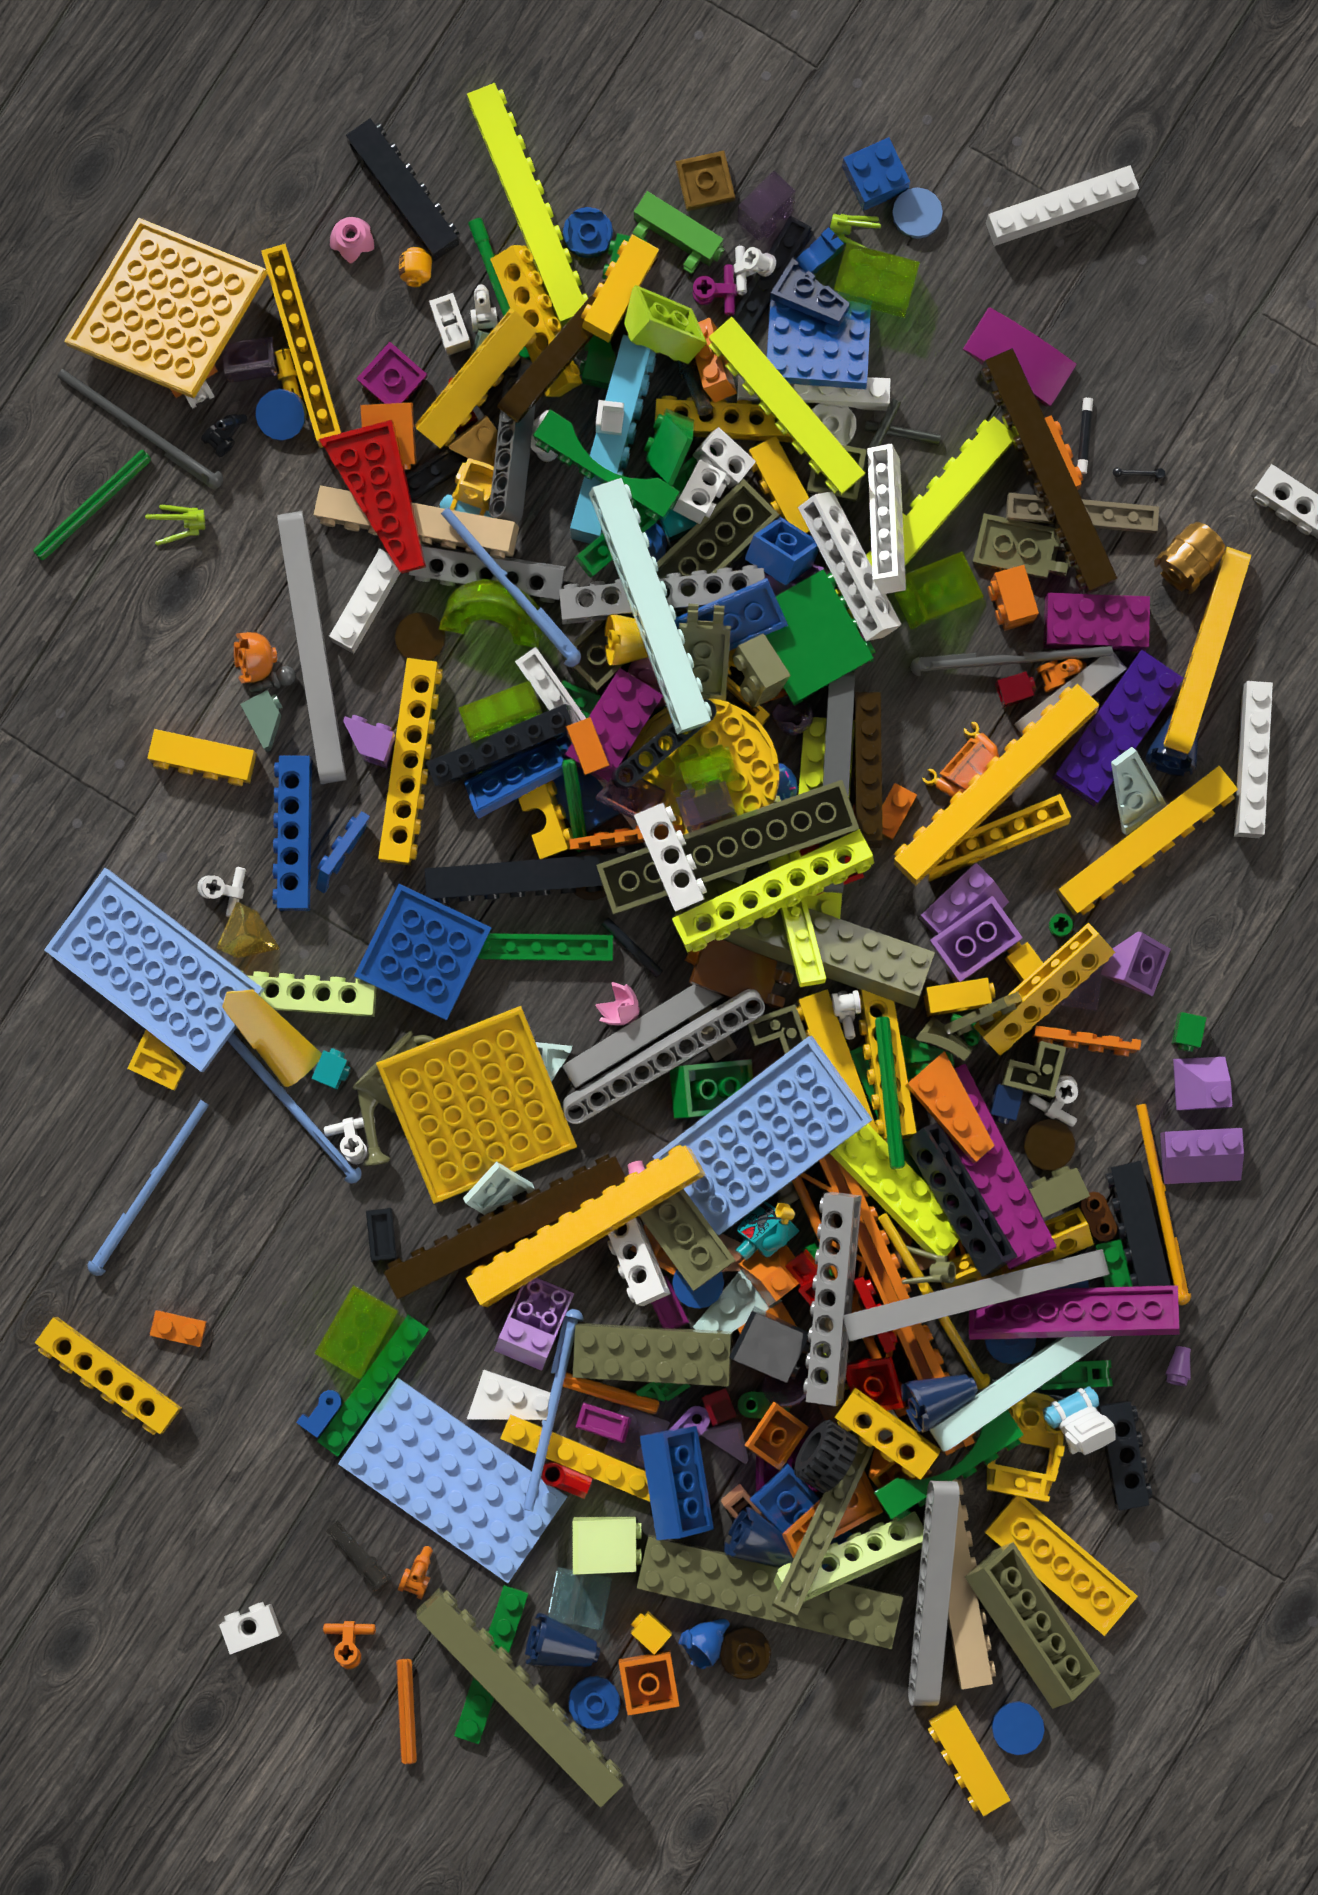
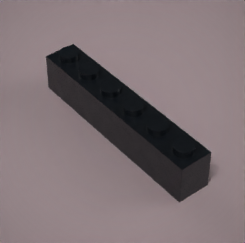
(402, 189)
(1137, 1225)

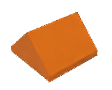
(776, 1436)

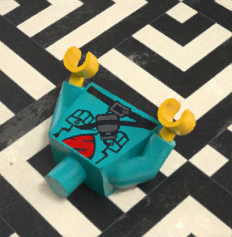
(766, 1230)

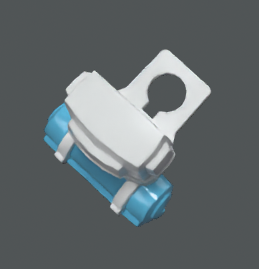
(1080, 1421)

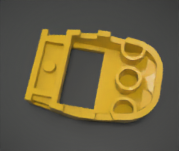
(1036, 1431)

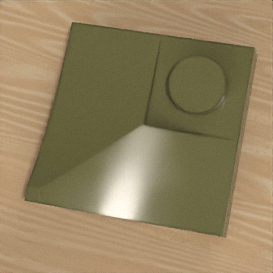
(936, 1034)

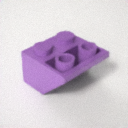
(372, 742)

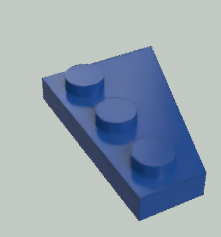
(333, 863)

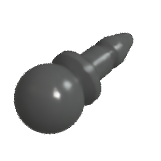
(284, 676)

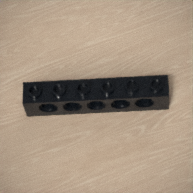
(501, 746)
(960, 1199)

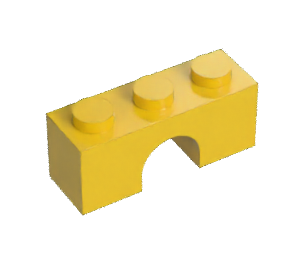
(555, 836)

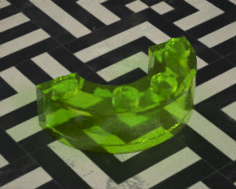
(490, 601)

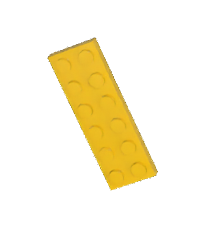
(1062, 1564)

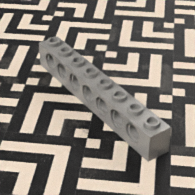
(575, 613)
(849, 1208)

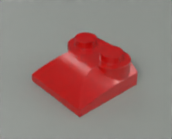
(876, 1380)

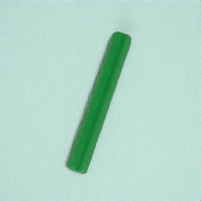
(574, 799)

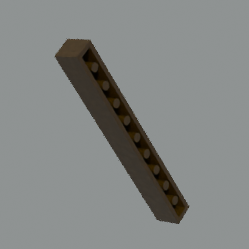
(1049, 472)
(500, 1230)

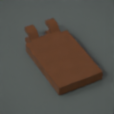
(733, 969)

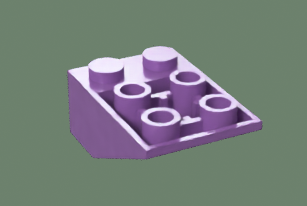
(534, 1322)

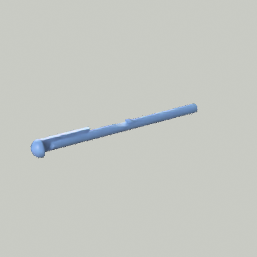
(539, 616)
(353, 1175)
(96, 1265)
(559, 1368)

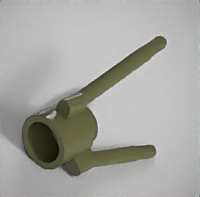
(939, 1272)

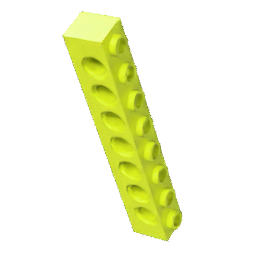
(780, 878)

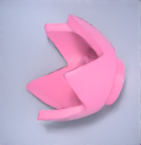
(353, 247)
(623, 1009)

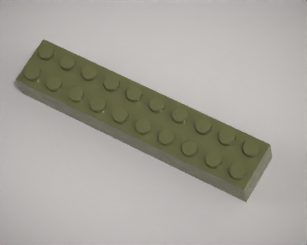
(706, 547)
(734, 844)
(846, 949)
(750, 1589)
(519, 1697)

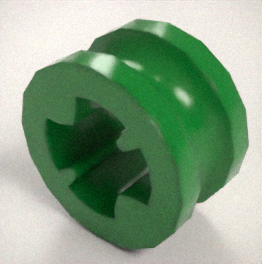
(1066, 930)

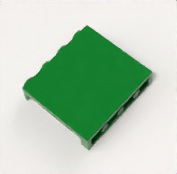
(819, 638)

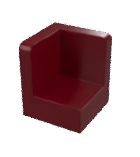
(719, 1406)

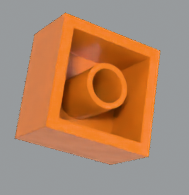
(1013, 598)
(648, 1682)

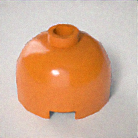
(253, 656)

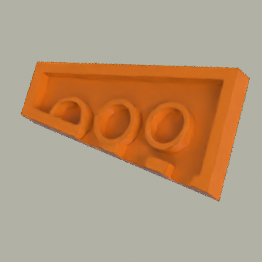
(619, 838)
(1095, 1043)

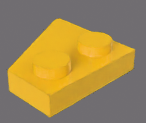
(157, 1062)

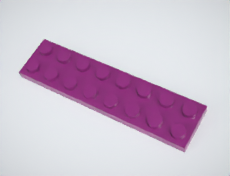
(1004, 1187)
(1080, 1314)

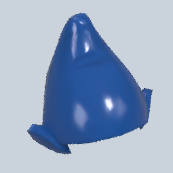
(704, 1642)

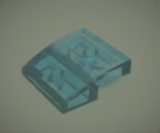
(579, 1598)

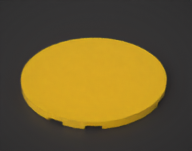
(731, 727)

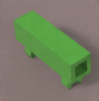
(678, 229)

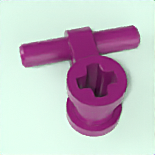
(727, 290)

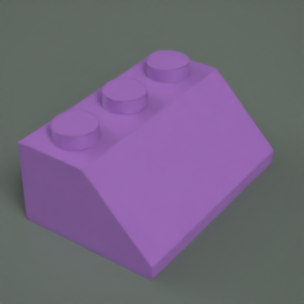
(961, 898)
(975, 940)
(1202, 1155)

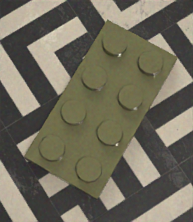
(687, 1239)

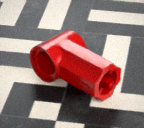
(568, 1480)

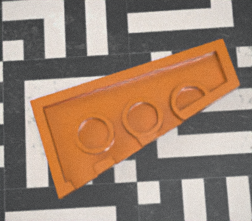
(948, 1103)
(860, 1509)

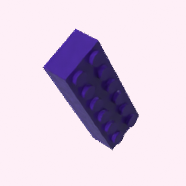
(1117, 727)

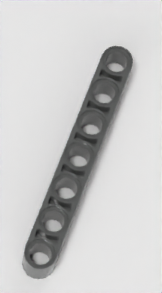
(511, 455)

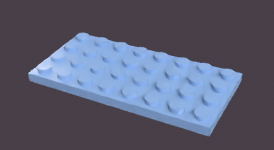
(150, 968)
(769, 1134)
(451, 1480)

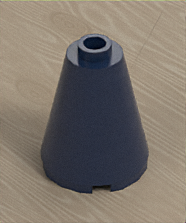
(1168, 759)
(936, 1399)
(757, 1541)
(559, 1645)

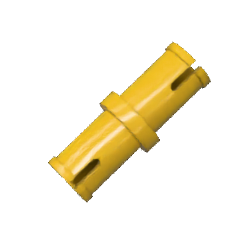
(287, 372)

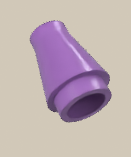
(1179, 1367)

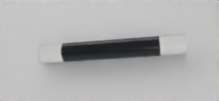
(1085, 434)

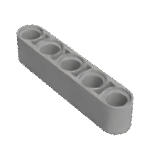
(1091, 679)

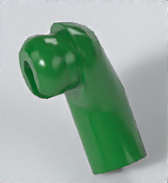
(971, 1037)

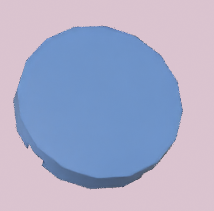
(917, 213)

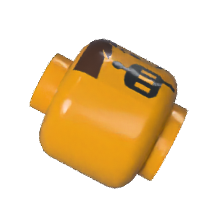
(415, 266)

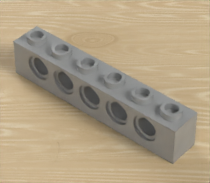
(551, 574)

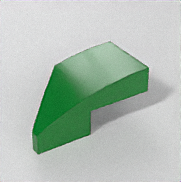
(662, 1391)

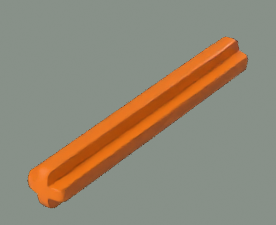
(611, 1394)
(406, 1711)

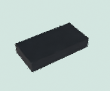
(381, 1234)

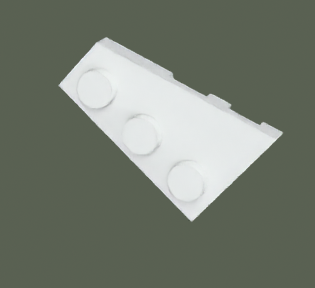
(503, 1396)

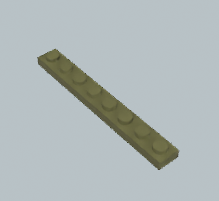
(819, 1535)

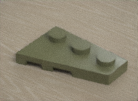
(984, 1014)

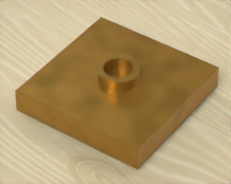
(705, 180)

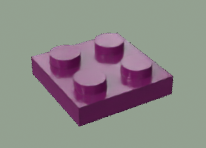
(392, 376)

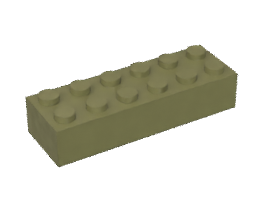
(652, 1354)
(1033, 1625)

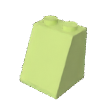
(605, 1545)

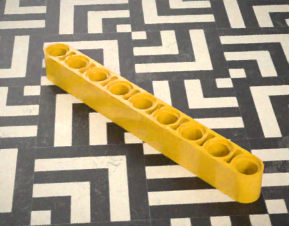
(1207, 650)

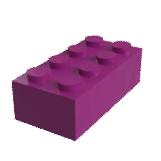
(1096, 621)
(619, 719)

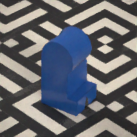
(820, 252)
(328, 1406)

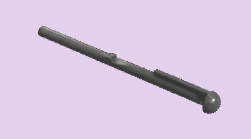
(173, 453)
(970, 660)

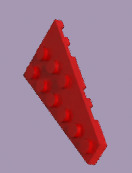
(377, 479)

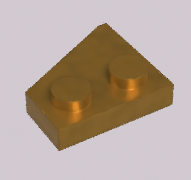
(477, 442)

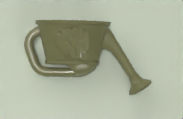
(373, 1091)

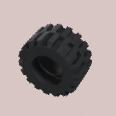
(826, 1456)

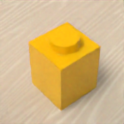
(1023, 960)
(650, 1631)

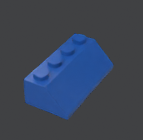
(676, 1483)

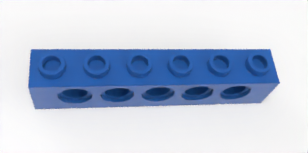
(299, 897)

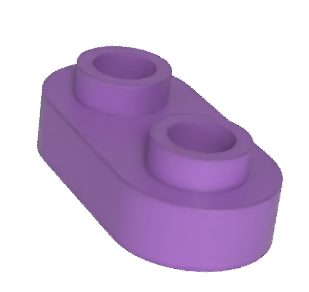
(686, 1419)

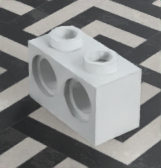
(450, 324)
(727, 453)
(699, 491)

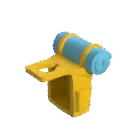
(472, 489)

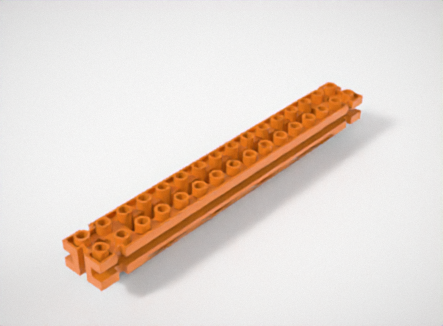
(883, 1274)

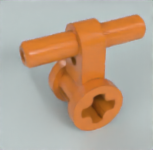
(1055, 673)
(415, 1580)
(349, 1631)

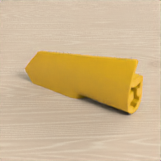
(275, 1039)

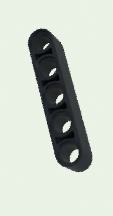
(654, 752)

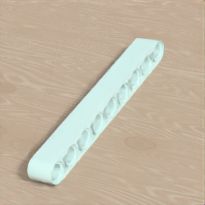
(1012, 1388)

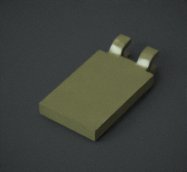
(1011, 543)
(709, 648)

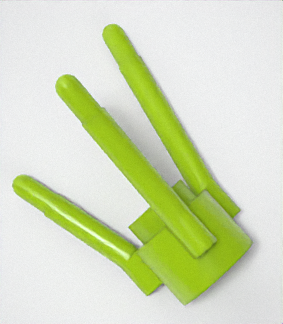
(843, 224)
(193, 519)

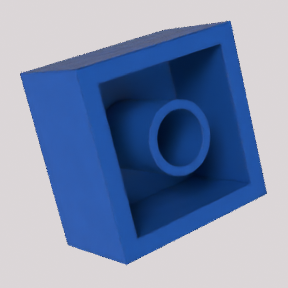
(875, 174)
(782, 551)

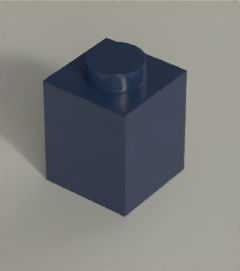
(1005, 1104)

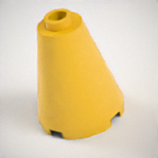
(623, 640)

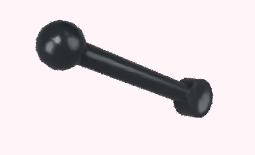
(1159, 473)

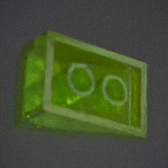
(938, 590)
(712, 766)

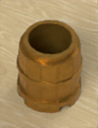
(1190, 556)

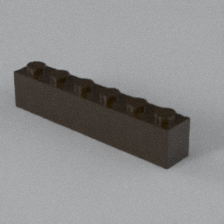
(868, 766)

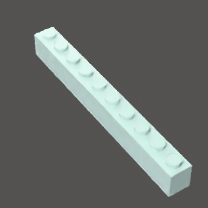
(649, 606)

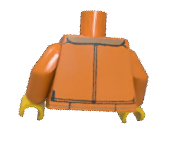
(966, 763)

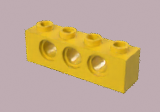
(882, 1419)

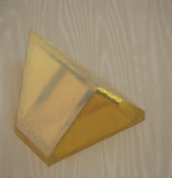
(246, 934)

